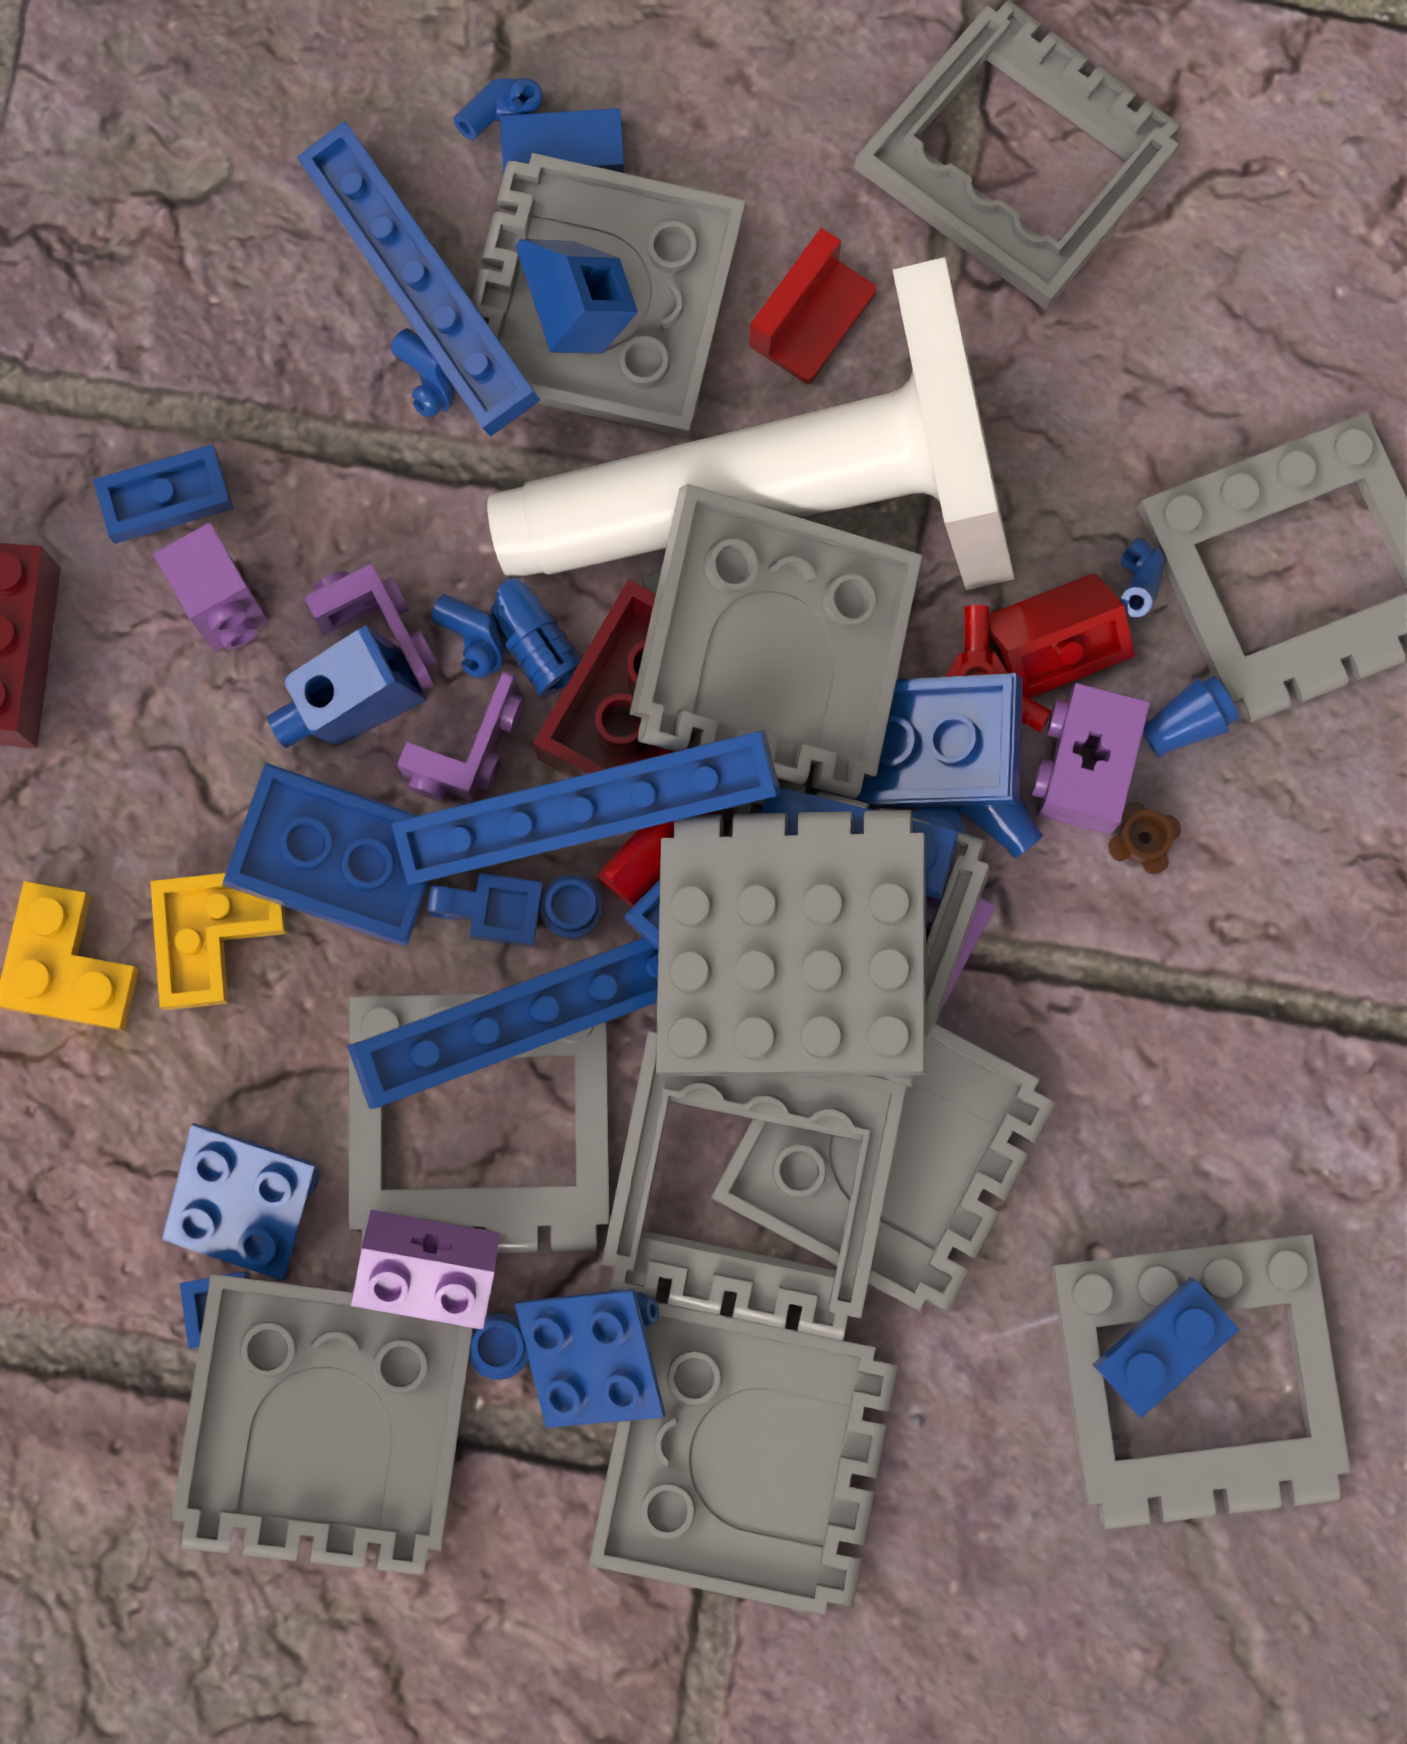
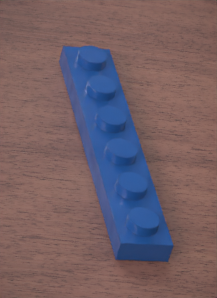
(418, 279)
(587, 807)
(505, 1023)

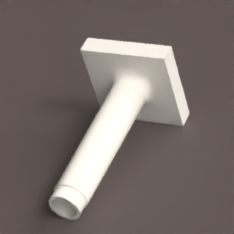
(804, 465)

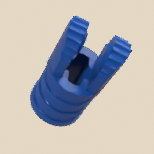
(534, 638)

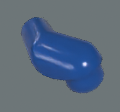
(495, 100)
(436, 389)
(1145, 584)
(479, 634)

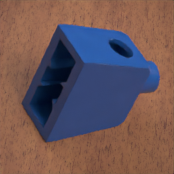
(346, 691)

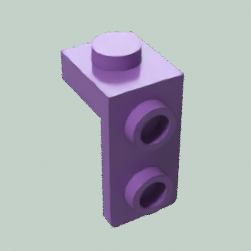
(347, 597)
(437, 775)

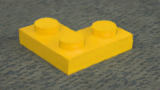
(190, 930)
(44, 969)

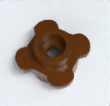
(1159, 827)

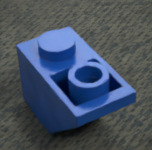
(577, 294)

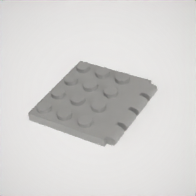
(677, 262)
(777, 633)
(792, 947)
(943, 1158)
(319, 1427)
(750, 1463)

